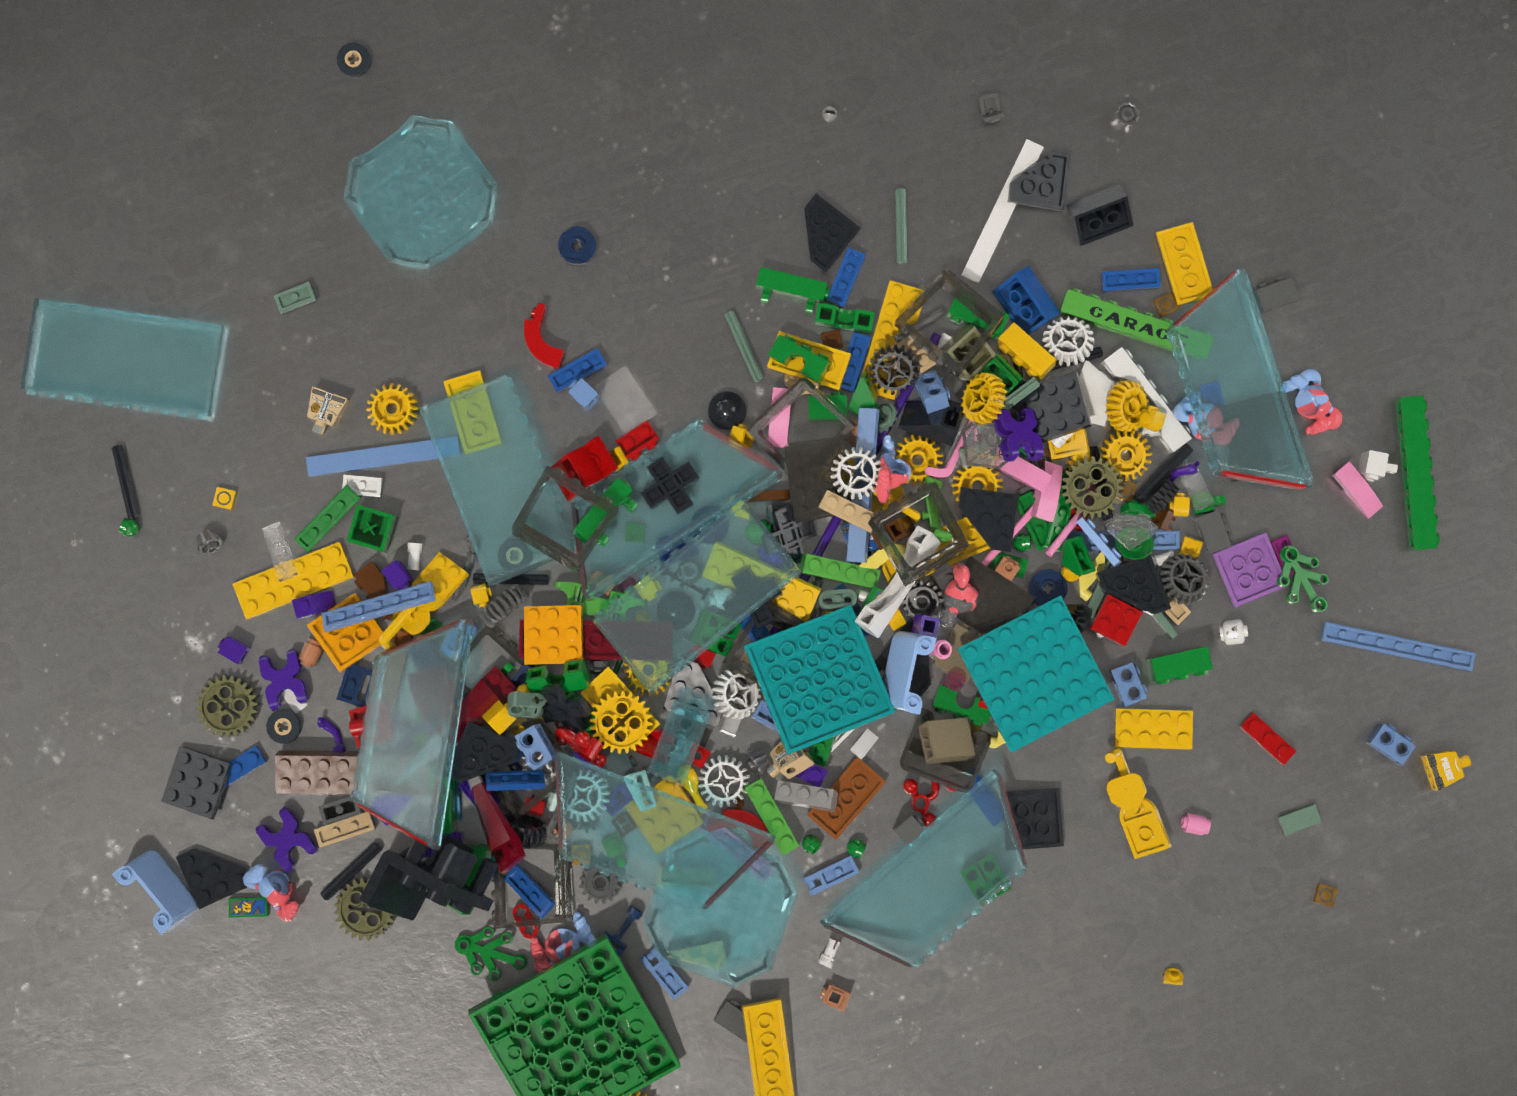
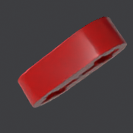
(529, 916)

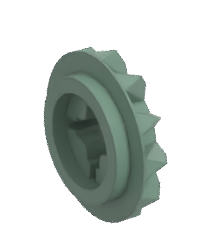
(889, 410)

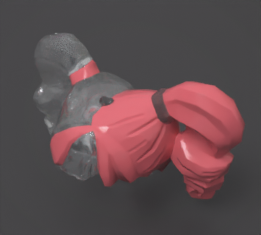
(955, 593)

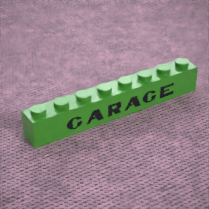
(1116, 318)

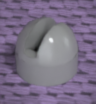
(828, 116)

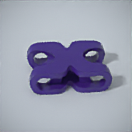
(1019, 435)
(283, 679)
(286, 839)

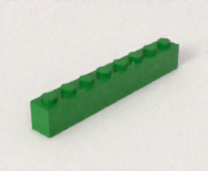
(1417, 473)

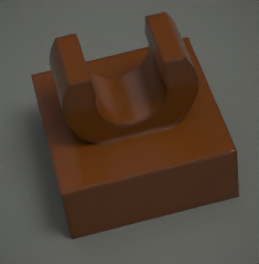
(1163, 519)

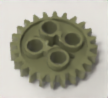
(1100, 503)
(237, 692)
(363, 926)

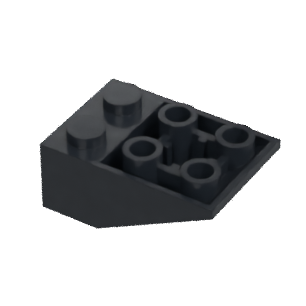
(937, 426)

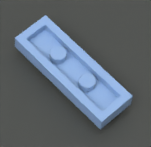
(1100, 541)

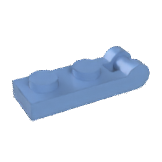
(831, 875)
(665, 975)

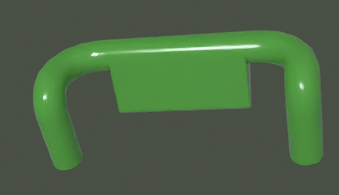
(932, 514)

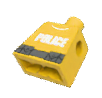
(1444, 768)

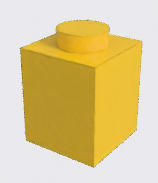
(498, 717)

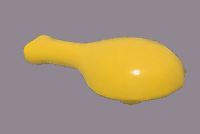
(691, 785)

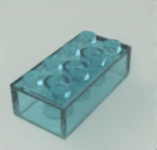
(679, 742)

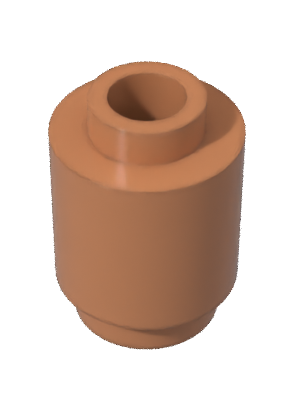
(310, 653)

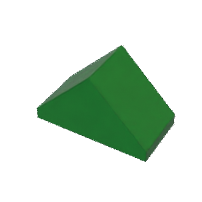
(1077, 557)

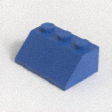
(1026, 301)

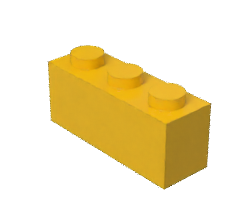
(1026, 352)

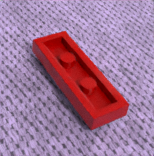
(1267, 738)

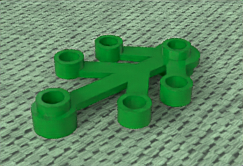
(1301, 577)
(487, 952)

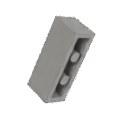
(806, 796)

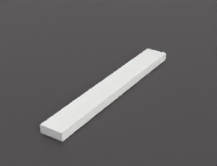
(999, 216)

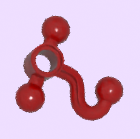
(583, 744)
(910, 786)

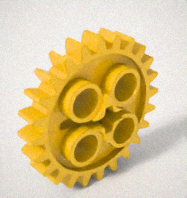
(609, 708)

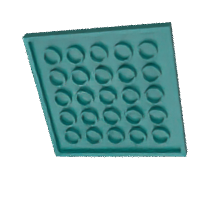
(1035, 674)
(819, 679)

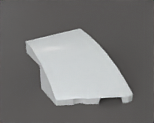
(1095, 390)

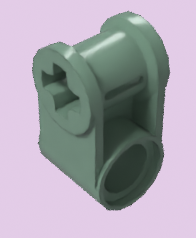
(523, 704)

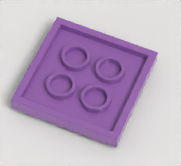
(1249, 569)

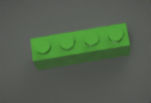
(839, 571)
(771, 816)

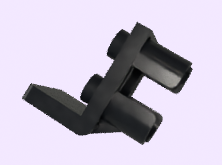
(404, 882)

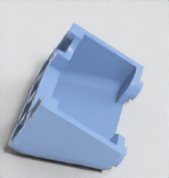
(900, 669)
(162, 886)

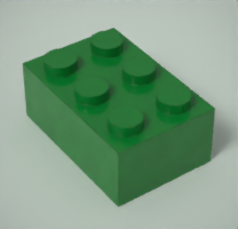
(1179, 665)

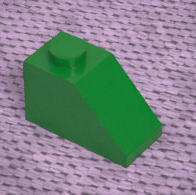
(864, 395)

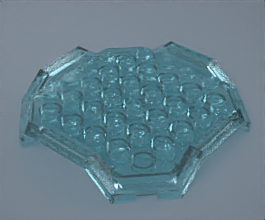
(421, 193)
(735, 934)

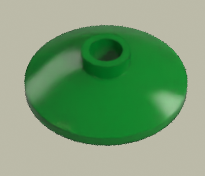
(1139, 552)

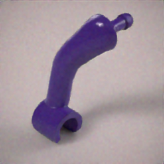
(1185, 470)
(326, 725)

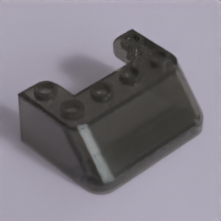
(955, 774)

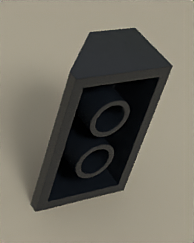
(1100, 214)

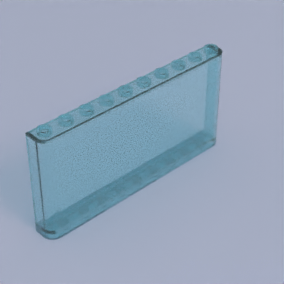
(123, 358)
(492, 474)
(696, 595)

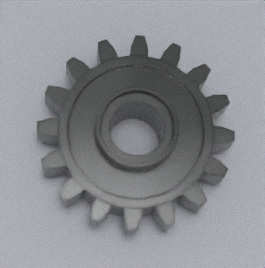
(927, 591)
(595, 891)

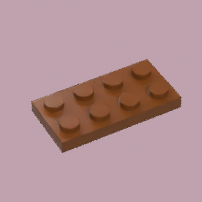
(855, 790)

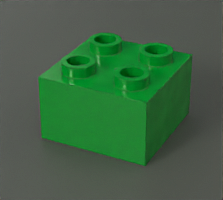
(371, 528)

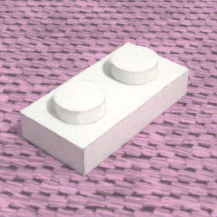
(364, 485)

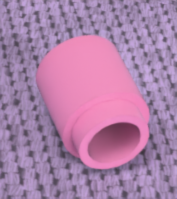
(941, 650)
(1195, 824)

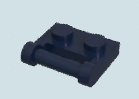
(352, 684)

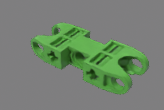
(589, 607)

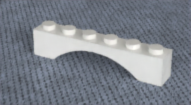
(1122, 367)
(880, 611)

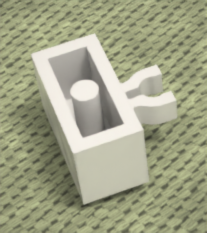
(1374, 465)

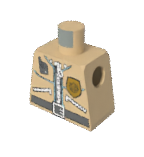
(325, 409)
(790, 764)

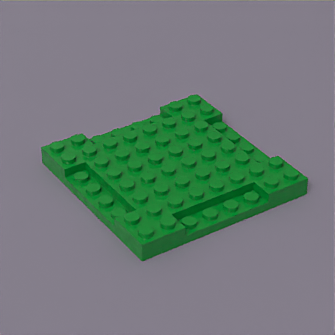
(576, 1029)

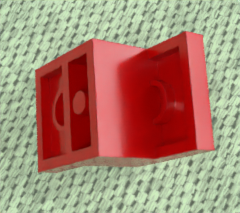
(588, 464)
(1115, 620)

